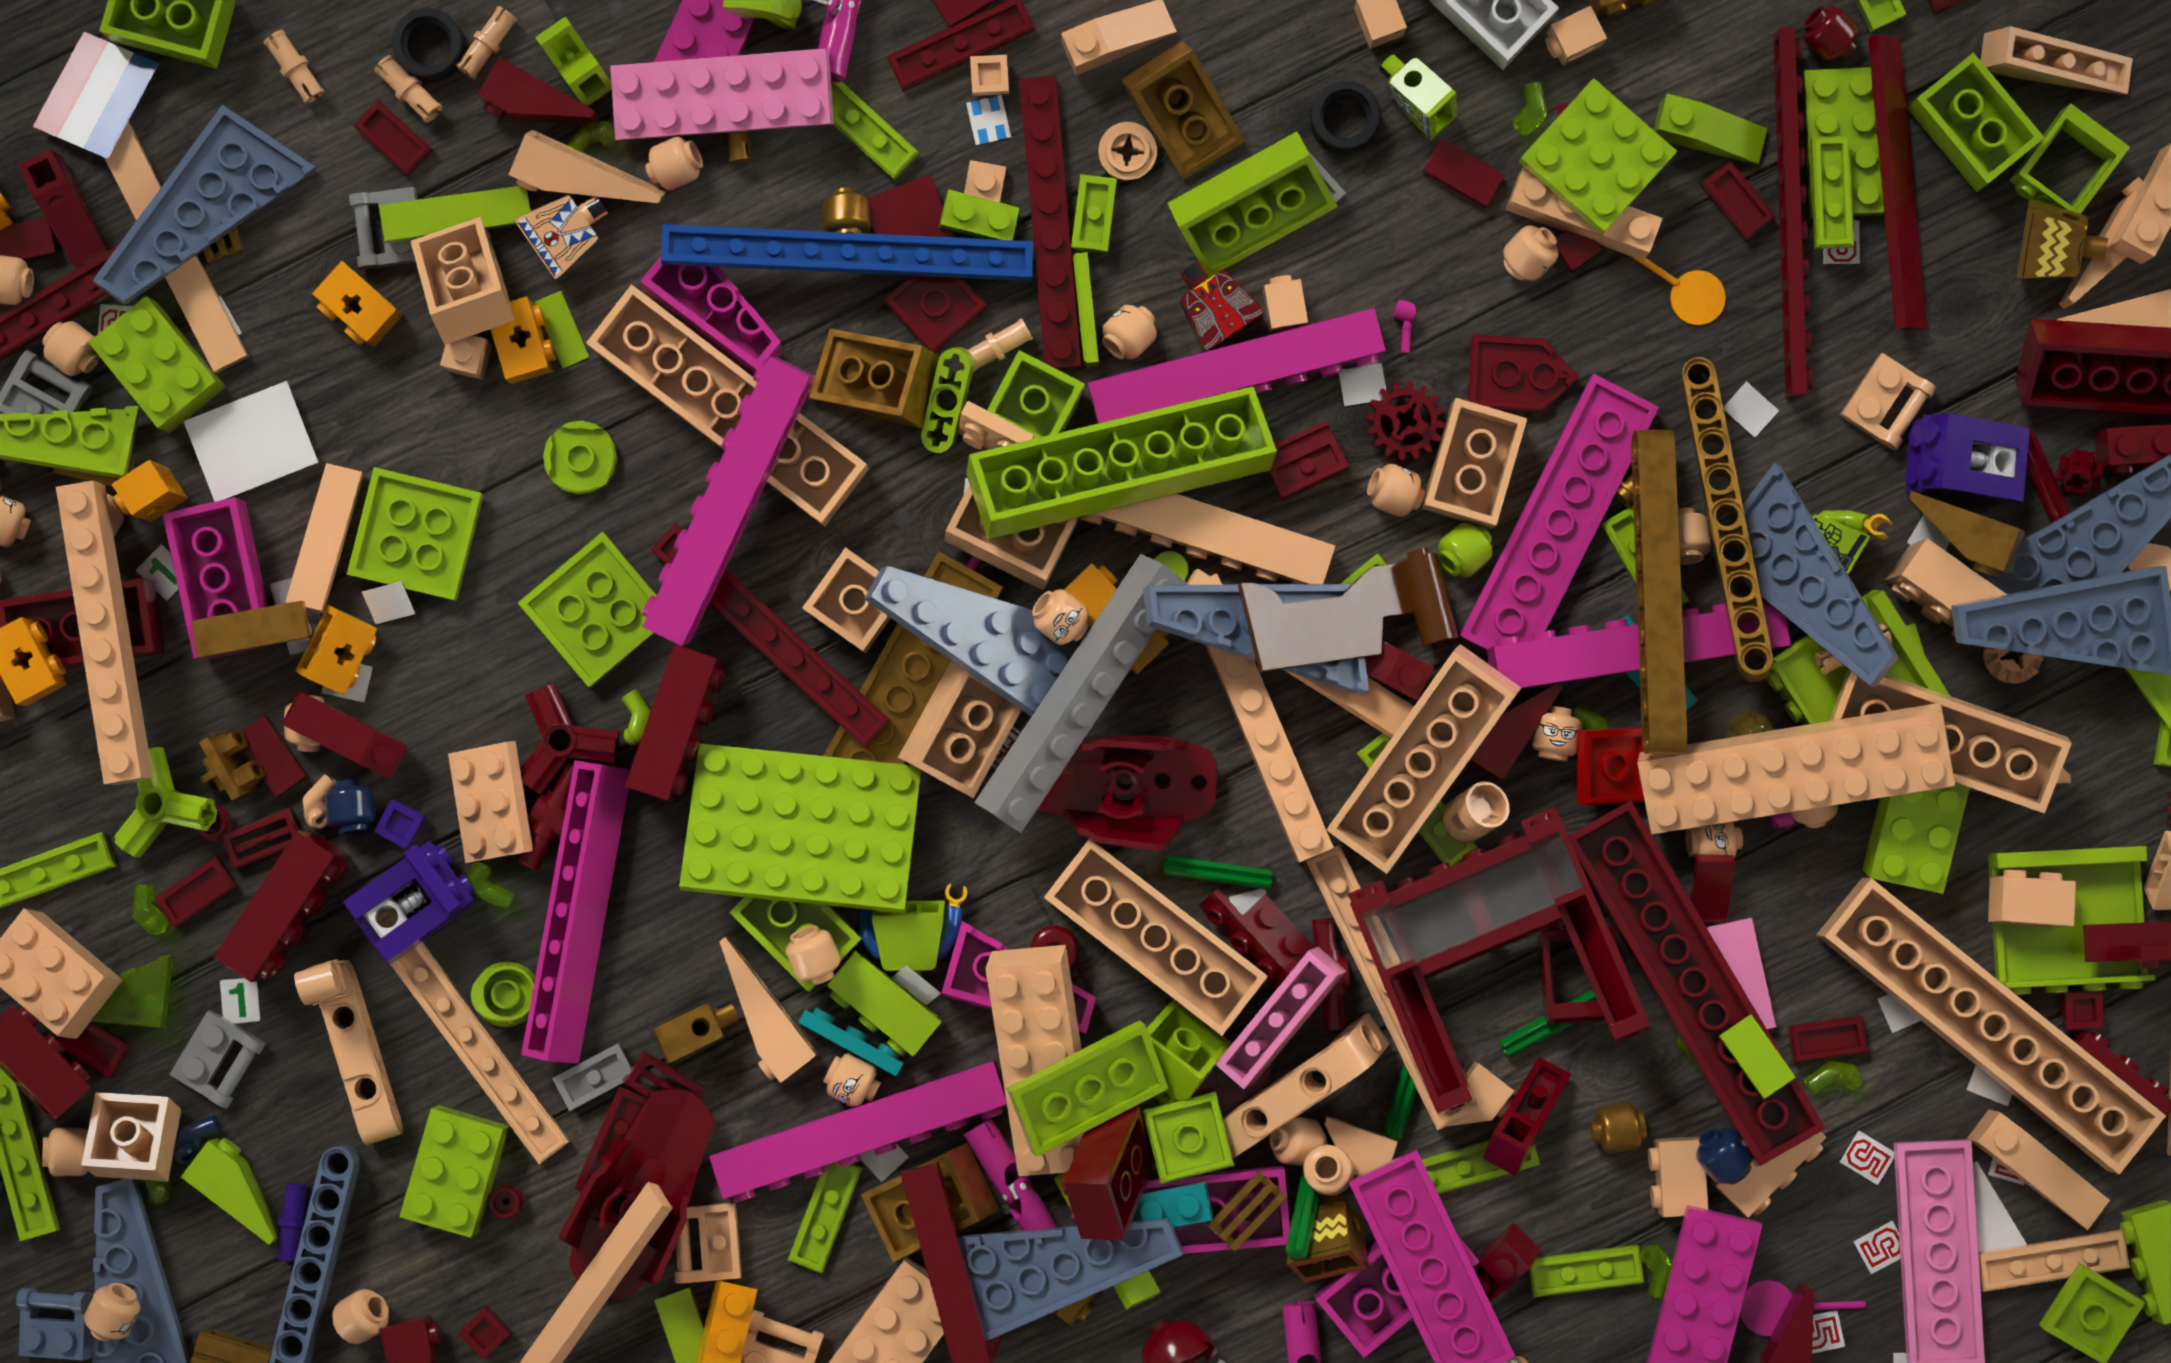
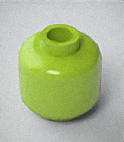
(1465, 549)

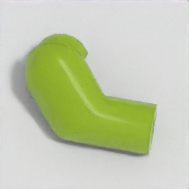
(640, 714)

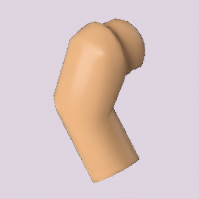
(314, 802)

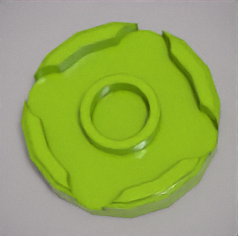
(580, 457)

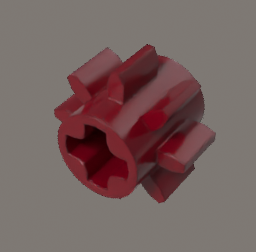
(2079, 472)

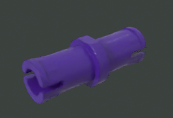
(292, 1220)

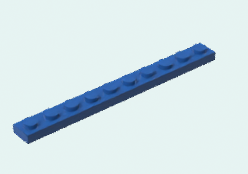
(846, 252)

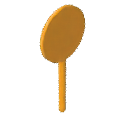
(1695, 296)

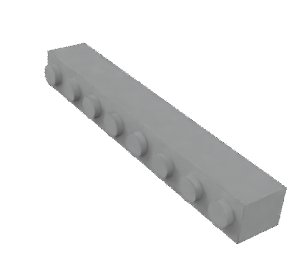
(1075, 699)

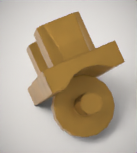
(227, 768)

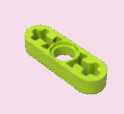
(945, 371)

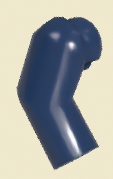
(191, 1137)

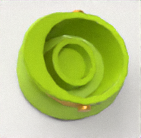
(503, 993)

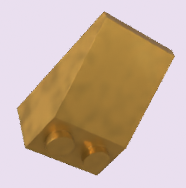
(1183, 109)
(875, 377)
(1978, 538)
(967, 1193)

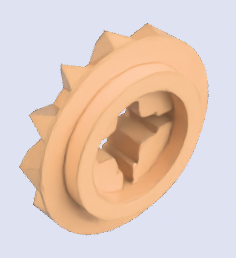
(1141, 141)
(2008, 670)

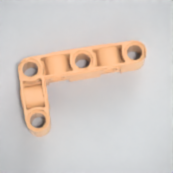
(355, 1048)
(1297, 1091)

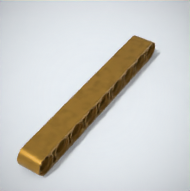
(1726, 501)
(1658, 592)

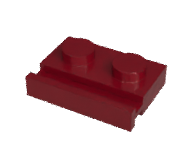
(1306, 460)

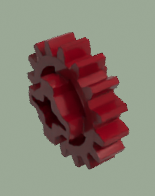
(1420, 429)

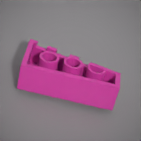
(713, 310)
(968, 980)

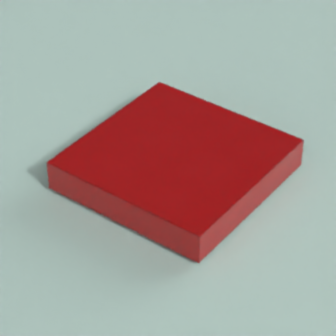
(1609, 766)

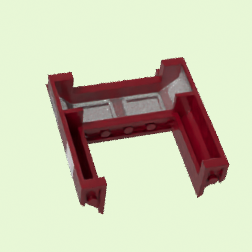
(1474, 911)

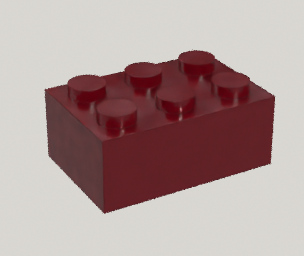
(37, 1066)
(1109, 1176)

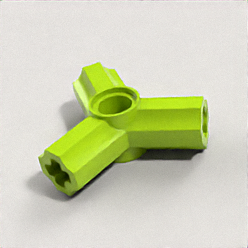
(176, 808)

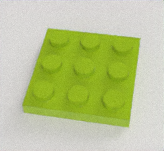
(1597, 156)
(415, 533)
(592, 609)

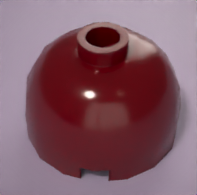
(1178, 1343)

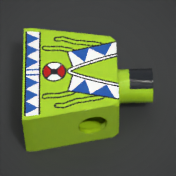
(1420, 94)

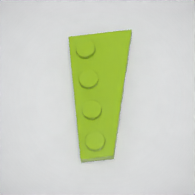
(74, 441)

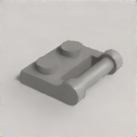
(396, 252)
(22, 397)
(208, 1051)

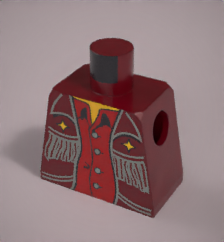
(1217, 307)

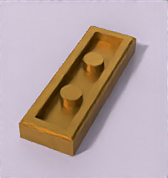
(250, 629)

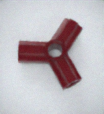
(585, 742)

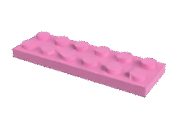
(722, 94)
(1939, 1251)

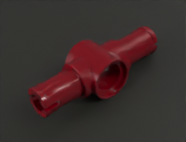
(547, 820)
(1333, 1003)

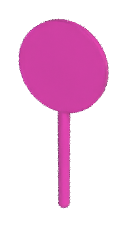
(1767, 1300)

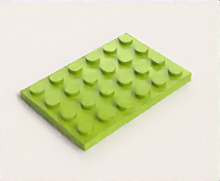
(801, 828)

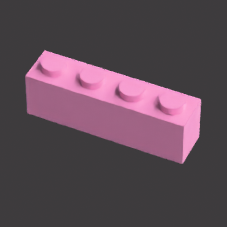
(1281, 1017)

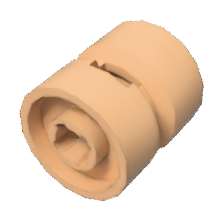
(1476, 812)

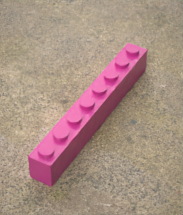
(1255, 363)
(728, 501)
(1616, 647)
(576, 913)
(858, 1130)

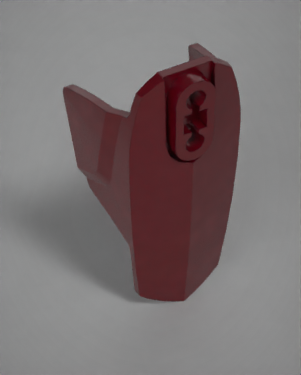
(1114, 792)
(659, 1148)

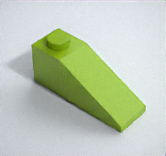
(1709, 129)
(230, 1184)

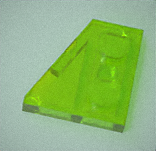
(140, 996)

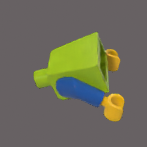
(913, 937)

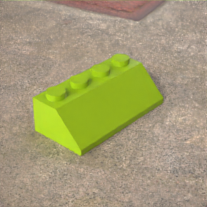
(1252, 204)

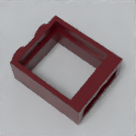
(1563, 1012)

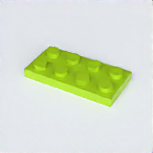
(1843, 105)
(1087, 1088)

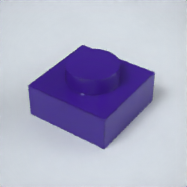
(400, 824)

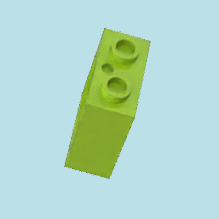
(2088, 134)

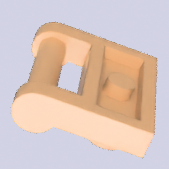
(1878, 393)
(717, 1241)
(760, 1352)

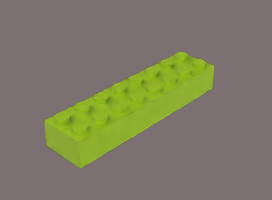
(1120, 462)

